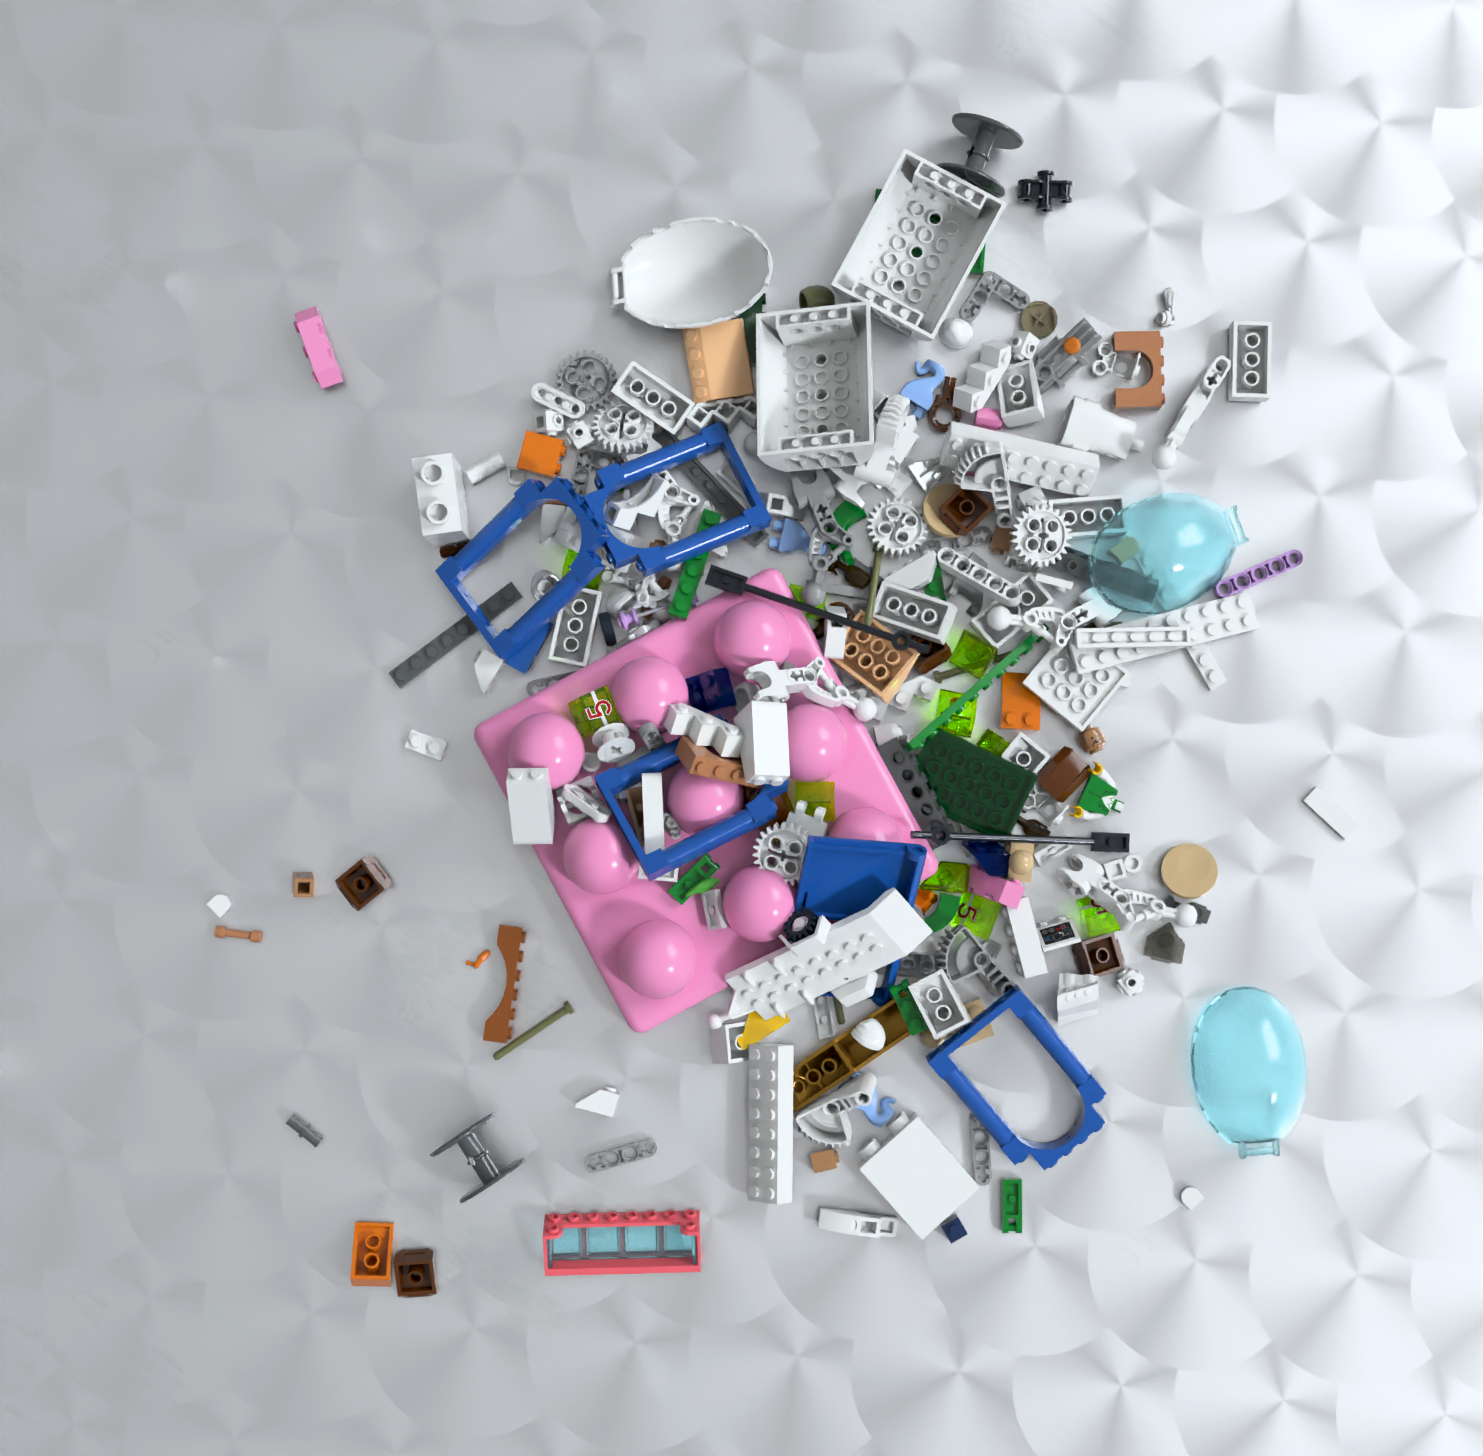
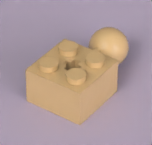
(1020, 861)
(974, 1008)

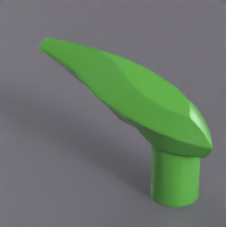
(702, 886)

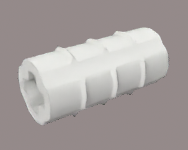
(485, 468)

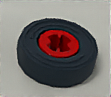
(607, 629)

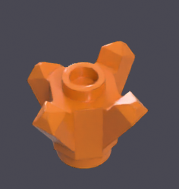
(925, 899)

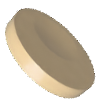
(930, 511)
(1189, 871)

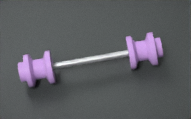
(630, 618)

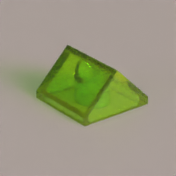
(973, 654)
(817, 794)
(949, 878)

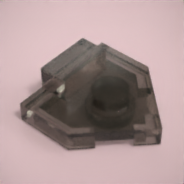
(1164, 945)

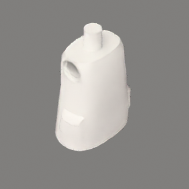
(1097, 430)

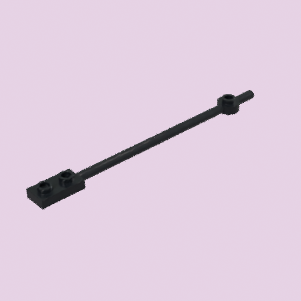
(737, 583)
(1099, 840)

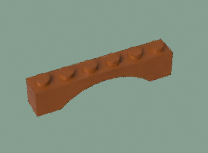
(498, 1024)

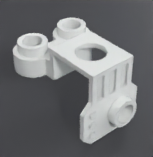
(1110, 361)
(1041, 800)

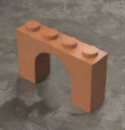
(1150, 395)
(704, 763)

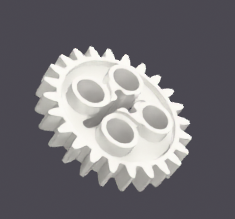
(609, 424)
(881, 520)
(1023, 534)
(788, 836)

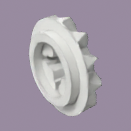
(671, 826)

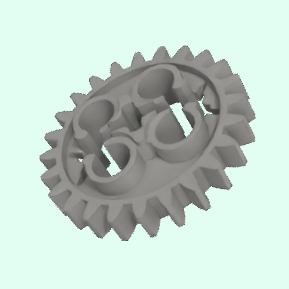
(600, 372)

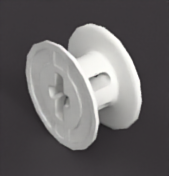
(613, 742)

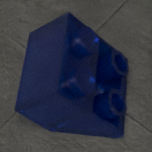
(711, 691)
(989, 857)

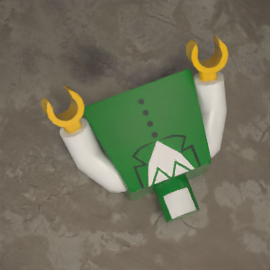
(1097, 796)

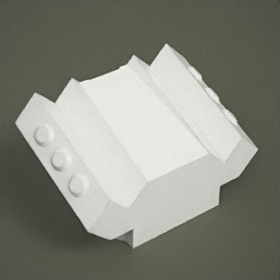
(906, 440)
(1077, 997)

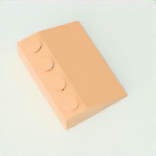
(719, 361)
(875, 661)

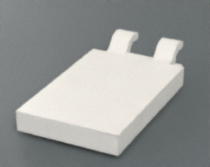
(812, 824)

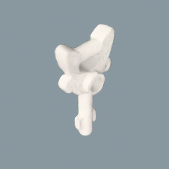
(643, 596)
(633, 634)

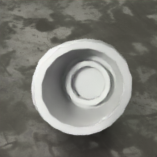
(955, 332)
(542, 583)
(619, 600)
(744, 694)
(870, 1034)

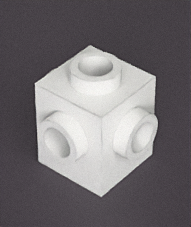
(1023, 345)
(548, 422)
(582, 441)
(1123, 978)

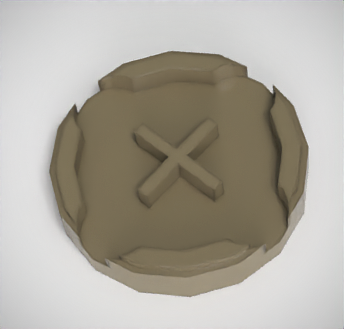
(1038, 319)

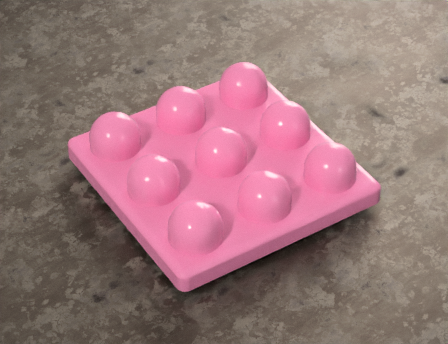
(639, 936)

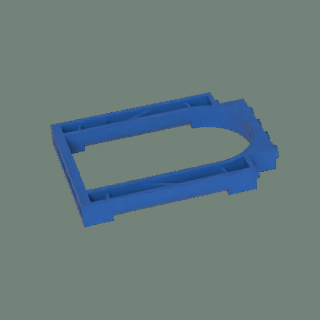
(660, 558)
(583, 569)
(660, 861)
(1010, 1142)

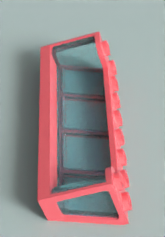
(621, 1243)

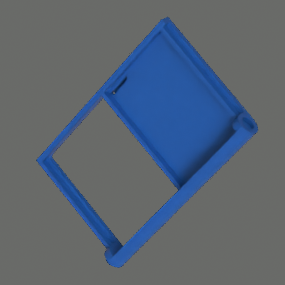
(851, 875)

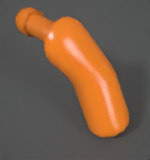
(480, 959)

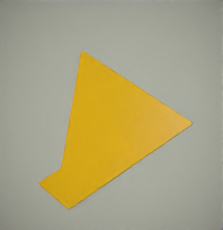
(757, 1028)

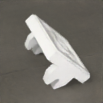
(572, 818)

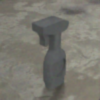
(1202, 911)

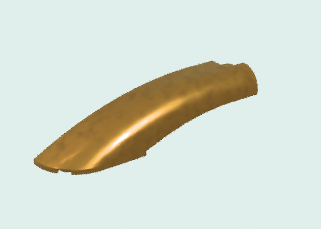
(844, 1056)

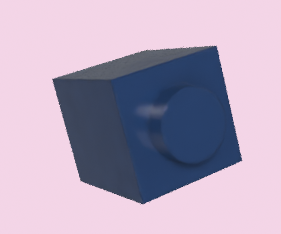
(953, 1228)

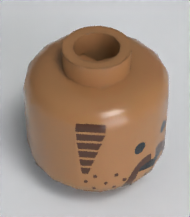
(1092, 739)

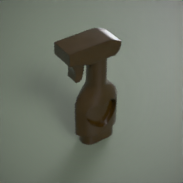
(853, 574)
(1033, 826)

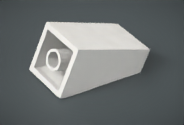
(765, 742)
(531, 805)

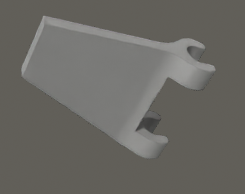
(967, 590)

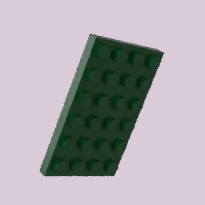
(974, 783)

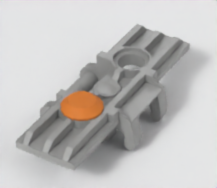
(1059, 350)

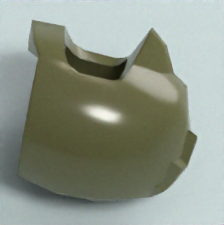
(815, 297)

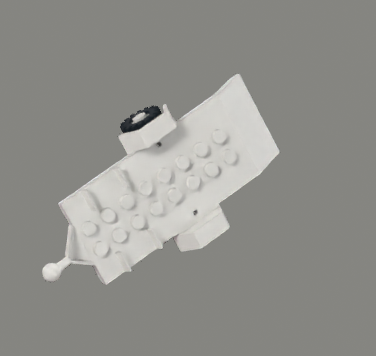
(825, 959)

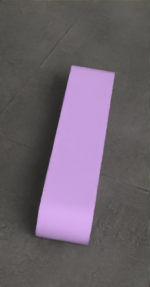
(1265, 569)

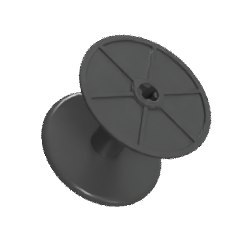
(986, 134)
(476, 1153)

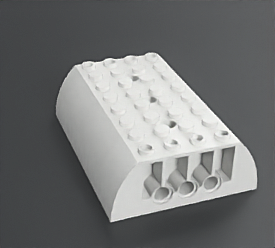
(901, 224)
(792, 380)

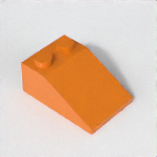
(1018, 705)
(372, 1254)

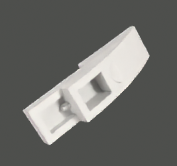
(857, 1223)

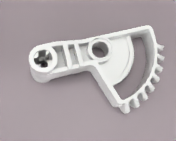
(881, 466)
(989, 477)
(849, 1096)

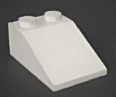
(1020, 395)
(939, 1004)

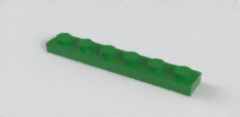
(692, 572)

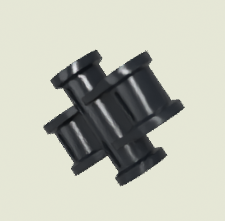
(1045, 195)

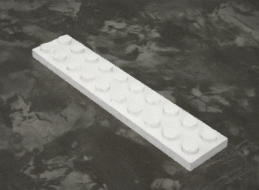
(1206, 622)

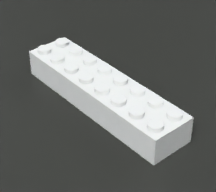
(1026, 459)
(770, 1123)

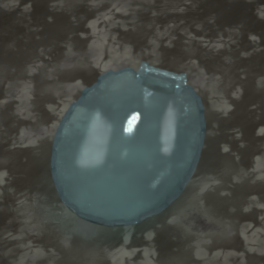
(1164, 552)
(1249, 1068)

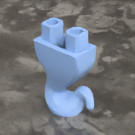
(921, 390)
(793, 537)
(870, 1110)

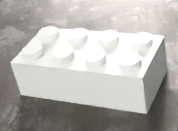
(1250, 361)
(1087, 514)
(570, 536)
(1032, 596)
(914, 612)
(576, 629)
(1024, 939)

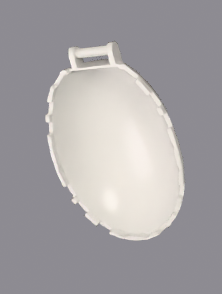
(692, 273)

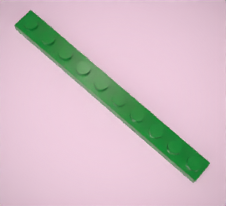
(971, 694)

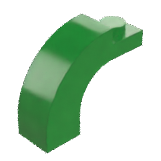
(846, 515)
(944, 912)

